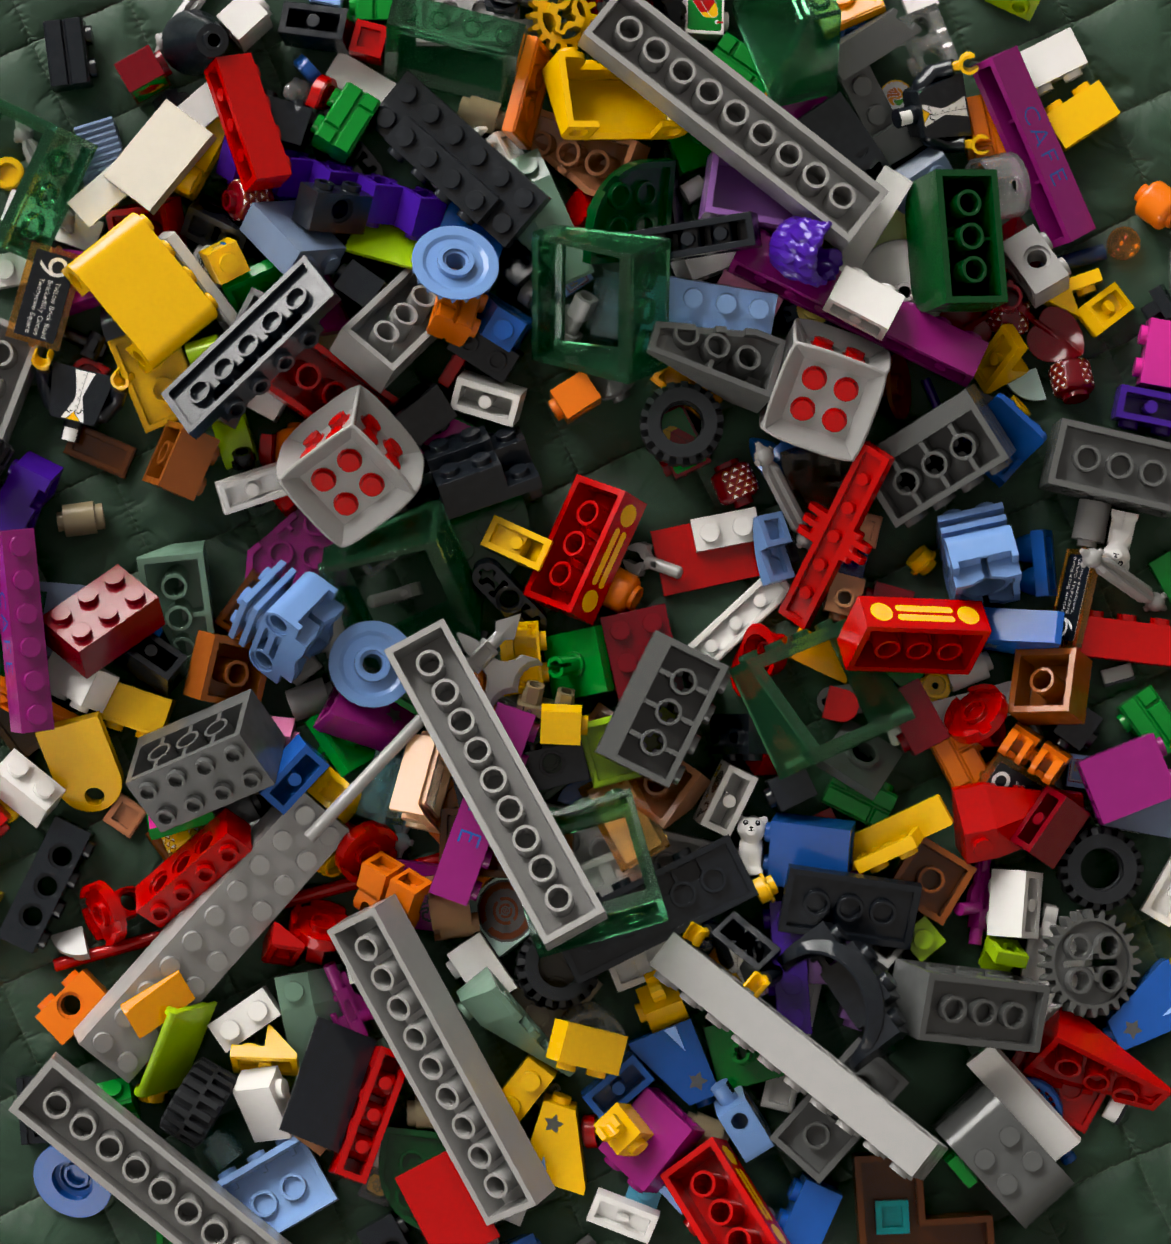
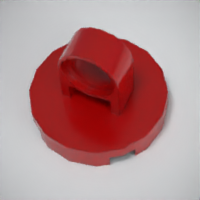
(978, 716)
(361, 844)
(105, 912)
(310, 927)

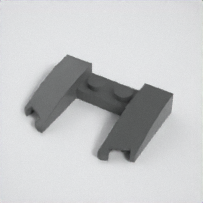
(861, 87)

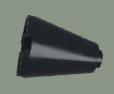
(193, 41)

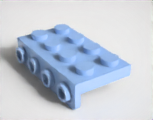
(720, 305)
(281, 1184)

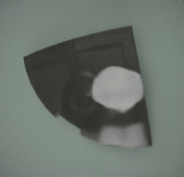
(811, 475)

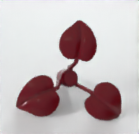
(1054, 334)

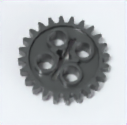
(1090, 994)

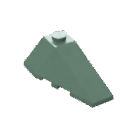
(553, 213)

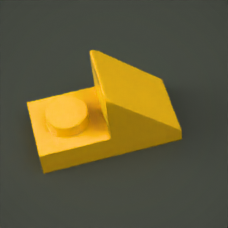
(1081, 284)
(1104, 310)
(1002, 360)
(517, 543)
(274, 1053)

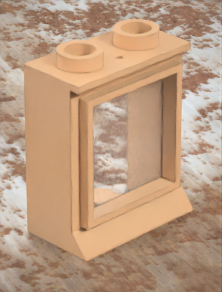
(421, 784)

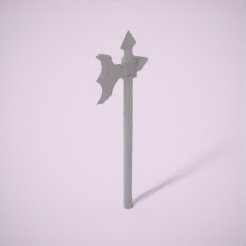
(501, 679)

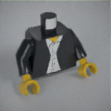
(938, 107)
(79, 394)
(741, 951)

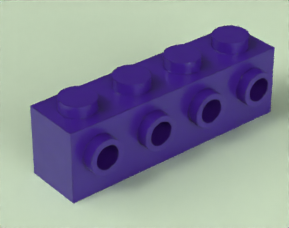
(1143, 408)
(793, 990)

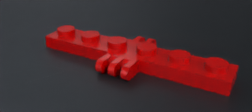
(835, 535)

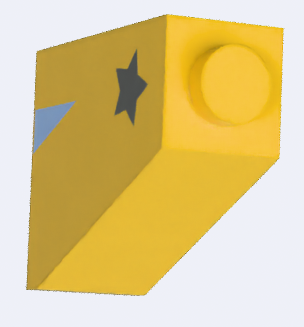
(559, 1142)

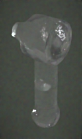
(297, 89)

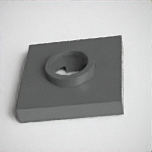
(863, 776)

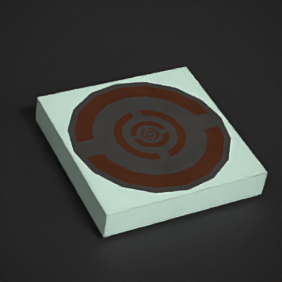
(501, 916)

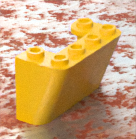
(598, 105)
(143, 290)

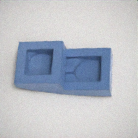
(769, 540)

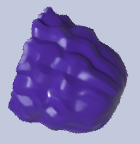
(799, 253)

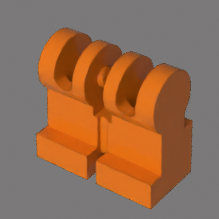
(1045, 763)
(383, 877)

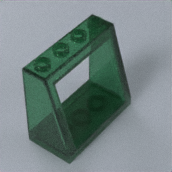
(792, 46)
(478, 53)
(46, 184)
(642, 301)
(410, 532)
(779, 726)
(625, 912)

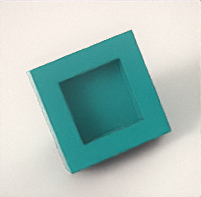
(892, 1216)

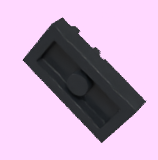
(516, 265)

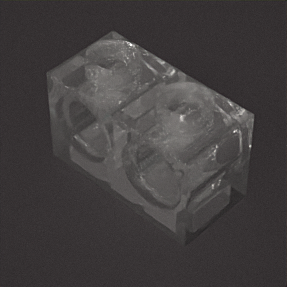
(936, 41)

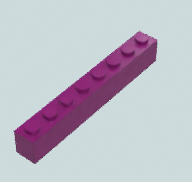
(912, 334)

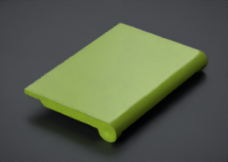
(384, 245)
(175, 1048)

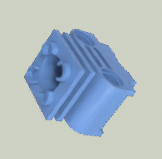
(979, 554)
(285, 620)

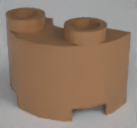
(451, 918)

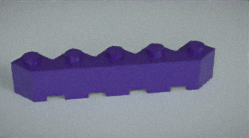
(408, 209)
(27, 489)

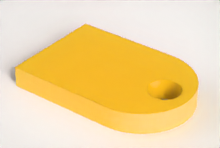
(82, 759)

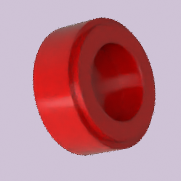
(589, 1136)

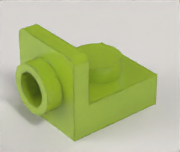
(1002, 954)

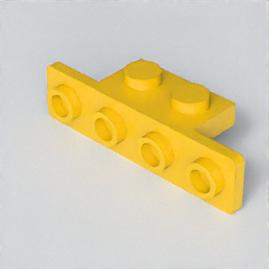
(899, 834)

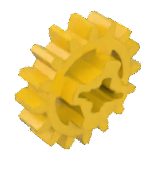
(555, 28)

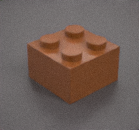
(181, 461)
(221, 669)
(1050, 686)
(941, 877)

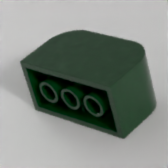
(956, 241)

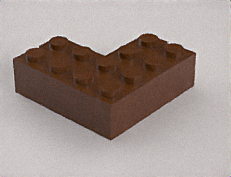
(877, 1181)

